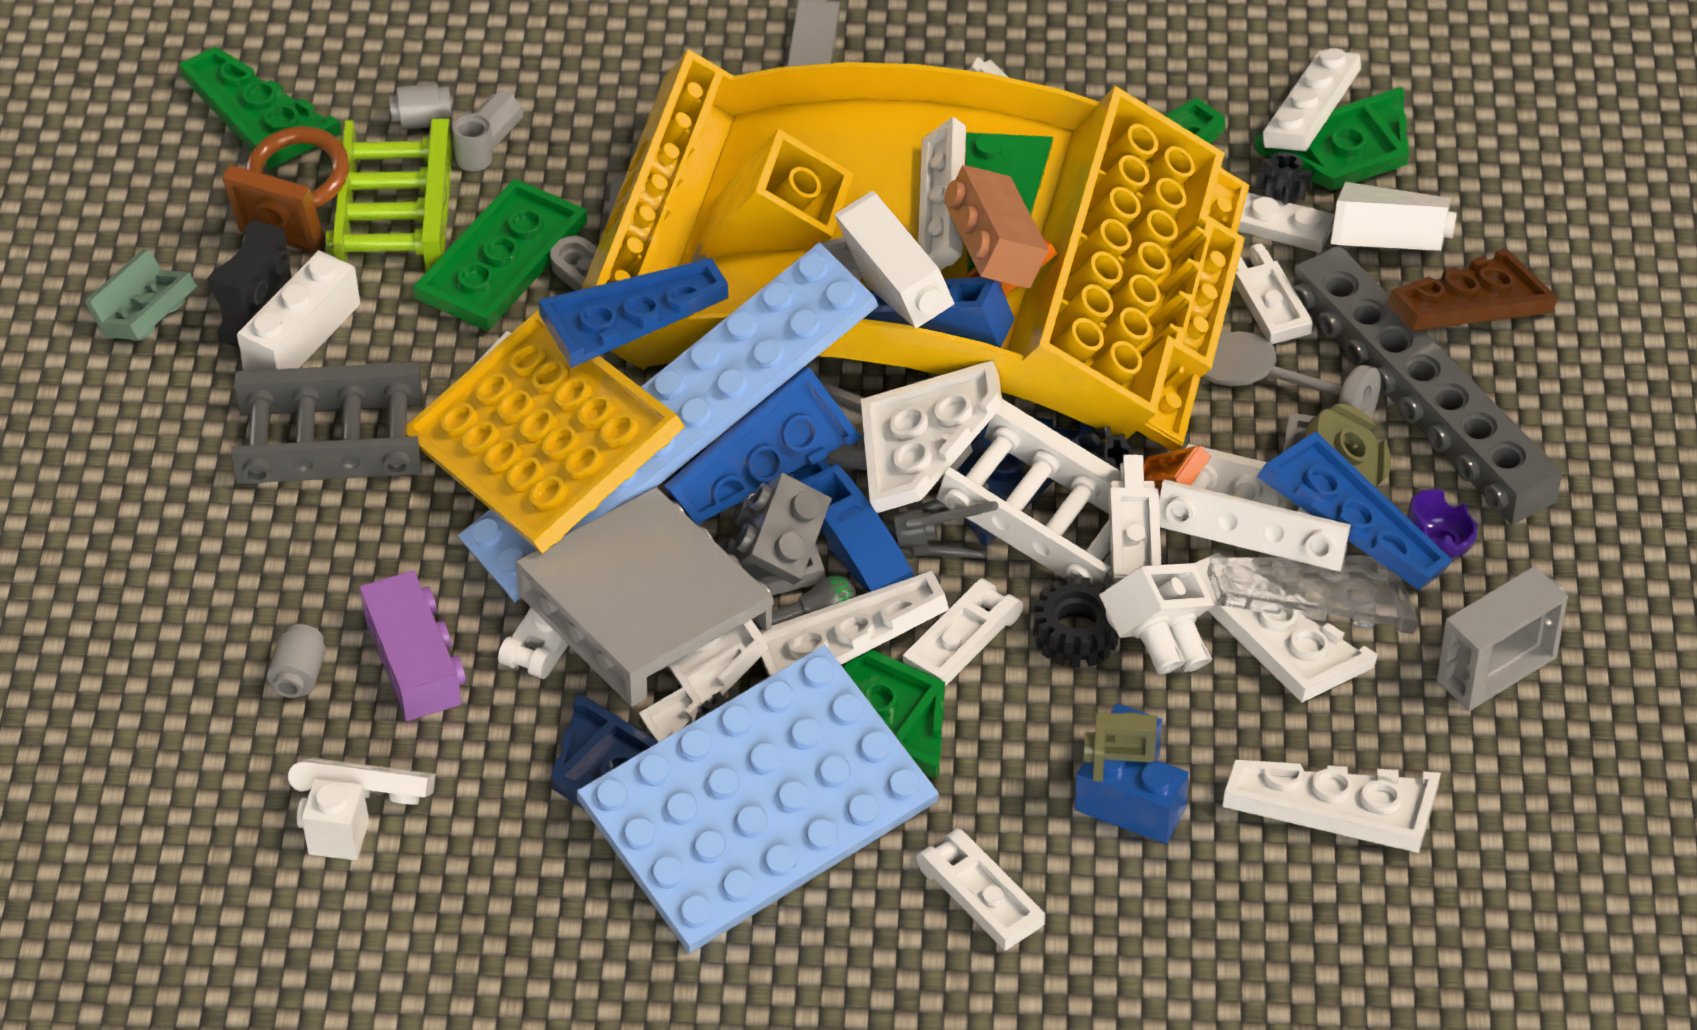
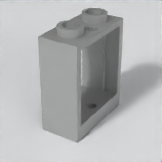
(1502, 638)

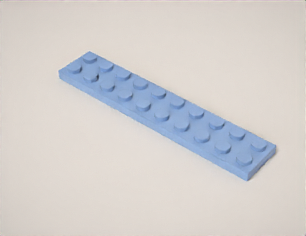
(716, 385)

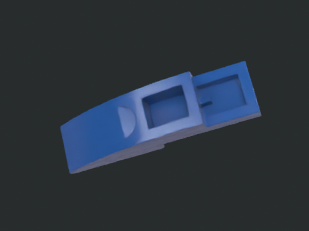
(855, 529)

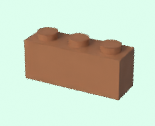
(995, 226)

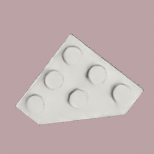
(923, 429)

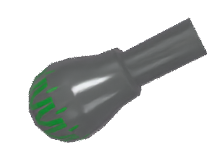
(824, 594)

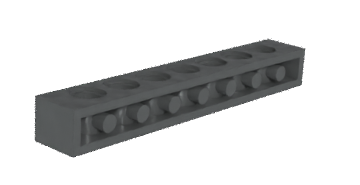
(1428, 387)

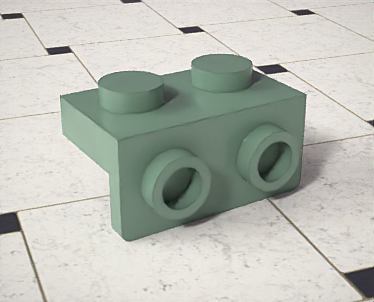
(138, 297)

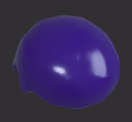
(1444, 524)

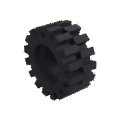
(1072, 642)

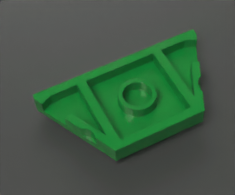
(1355, 141)
(907, 703)

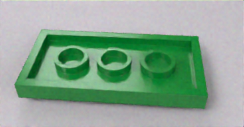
(499, 254)

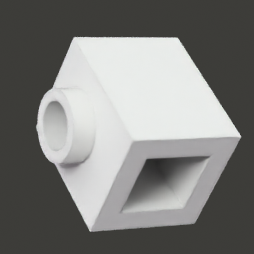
(334, 819)

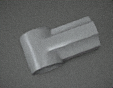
(481, 131)

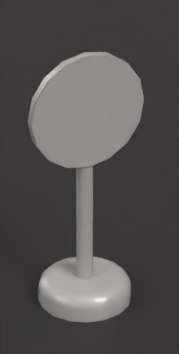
(1247, 358)

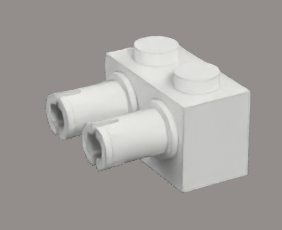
(1162, 610)

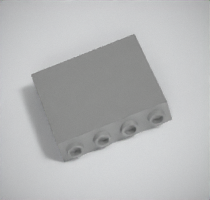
(640, 591)

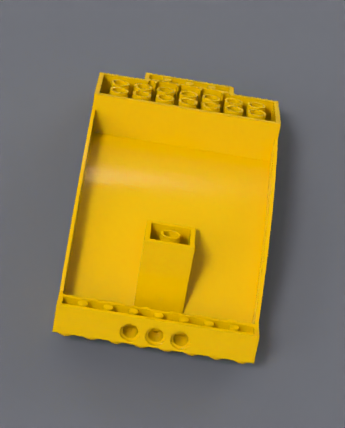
(1126, 200)

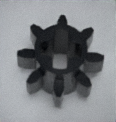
(1284, 178)
(1105, 446)

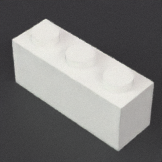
(300, 315)

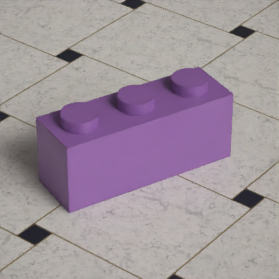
(412, 645)

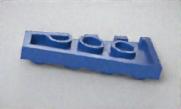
(618, 312)
(1333, 489)

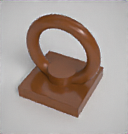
(282, 201)

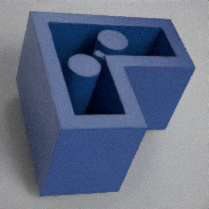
(1135, 794)

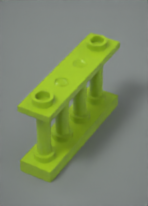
(428, 210)

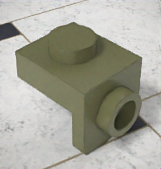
(1120, 738)

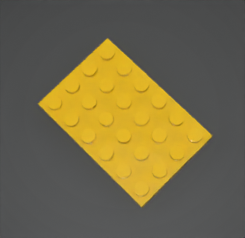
(542, 436)

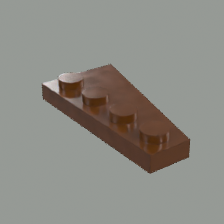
(1477, 294)

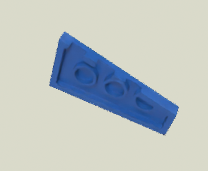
(777, 436)

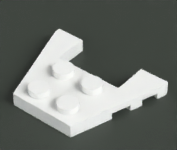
(702, 675)

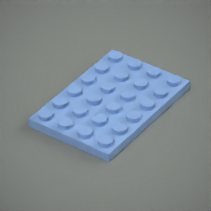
(757, 798)

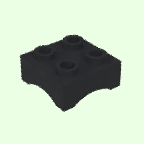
(250, 278)

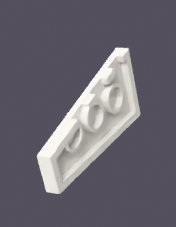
(855, 623)
(1292, 648)
(1363, 807)

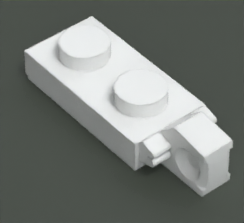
(1133, 520)

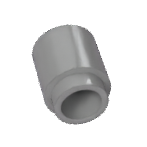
(420, 104)
(297, 661)

